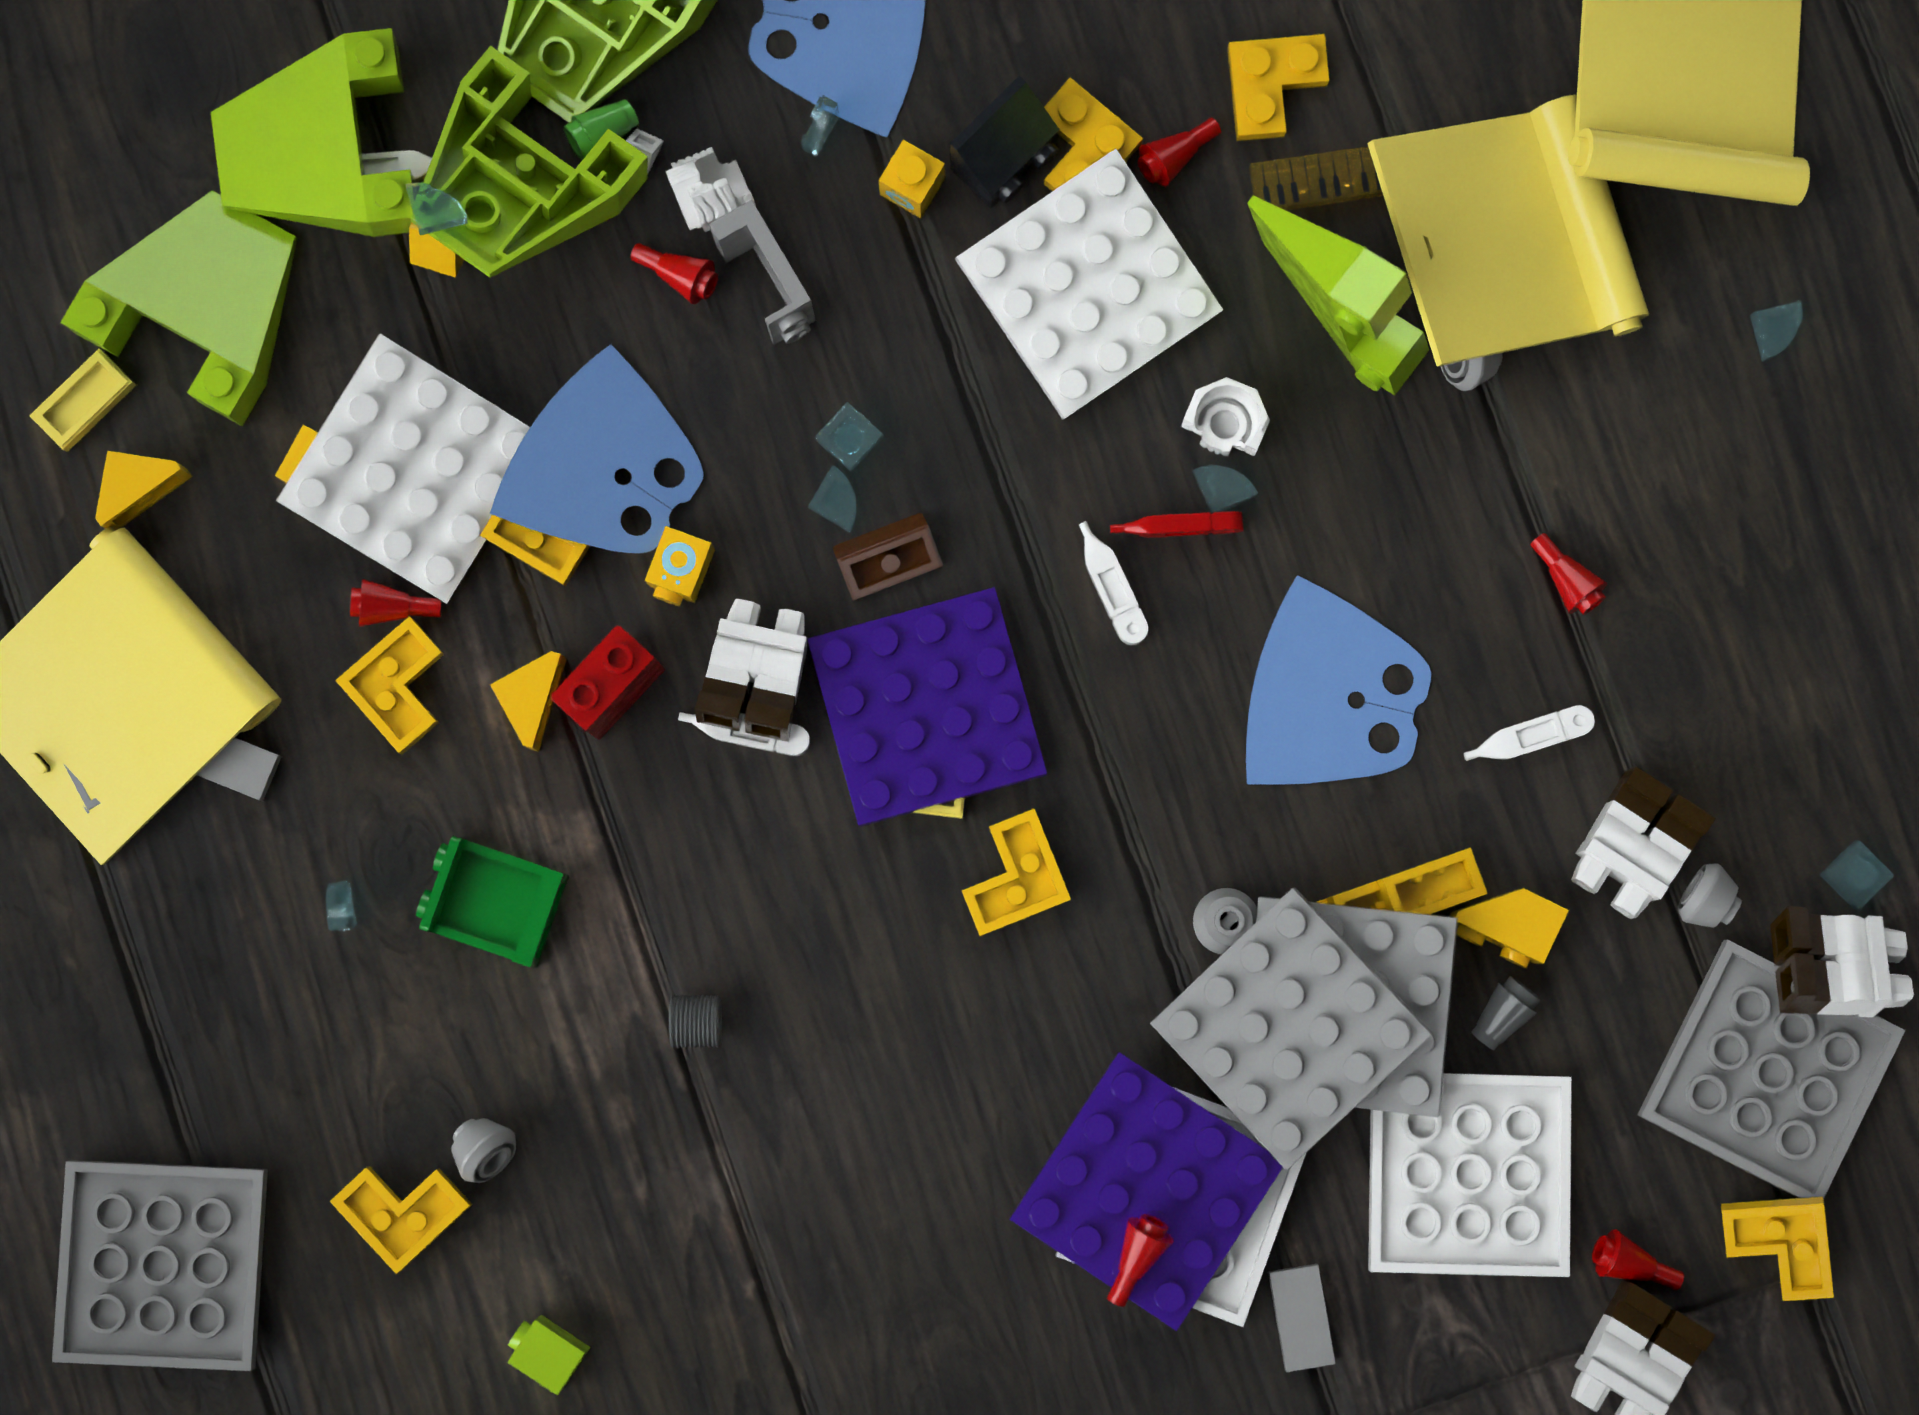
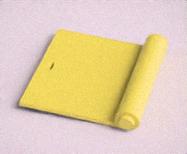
(1691, 97)
(1506, 235)
(122, 690)

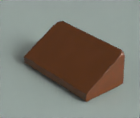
(887, 556)

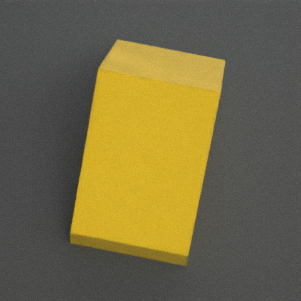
(134, 485)
(527, 696)

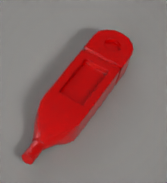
(1183, 524)

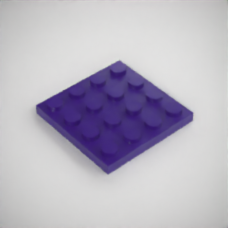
(927, 707)
(1155, 1154)

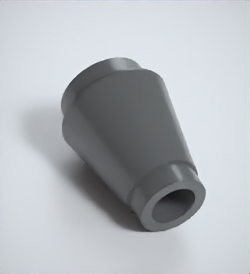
(1505, 1012)

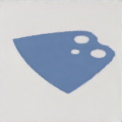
(857, 60)
(569, 457)
(1300, 693)

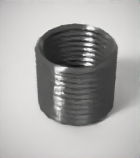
(695, 1021)

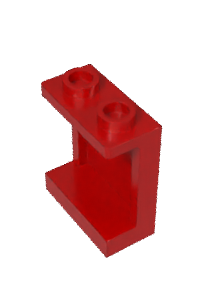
(607, 682)

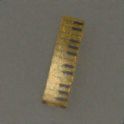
(1316, 179)

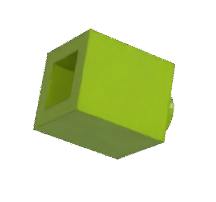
(546, 1353)

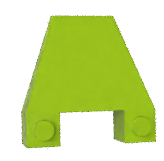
(593, 47)
(296, 143)
(512, 187)
(209, 279)
(1349, 293)

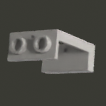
(746, 230)

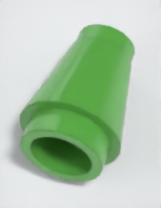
(591, 125)

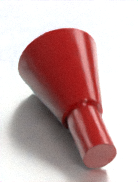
(1166, 157)
(688, 275)
(1575, 583)
(381, 604)
(1142, 1246)
(1623, 1259)

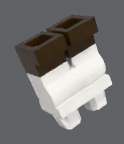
(757, 656)
(1638, 860)
(1837, 964)
(1639, 1353)

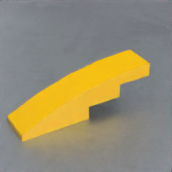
(1420, 888)

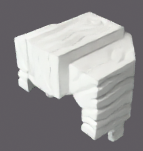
(707, 188)
(1227, 417)

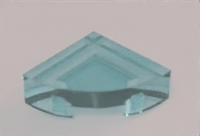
(825, 117)
(434, 208)
(1776, 328)
(1223, 487)
(836, 500)
(340, 907)

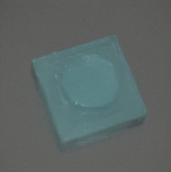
(849, 436)
(1857, 875)

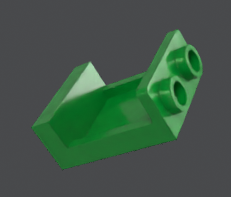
(492, 901)

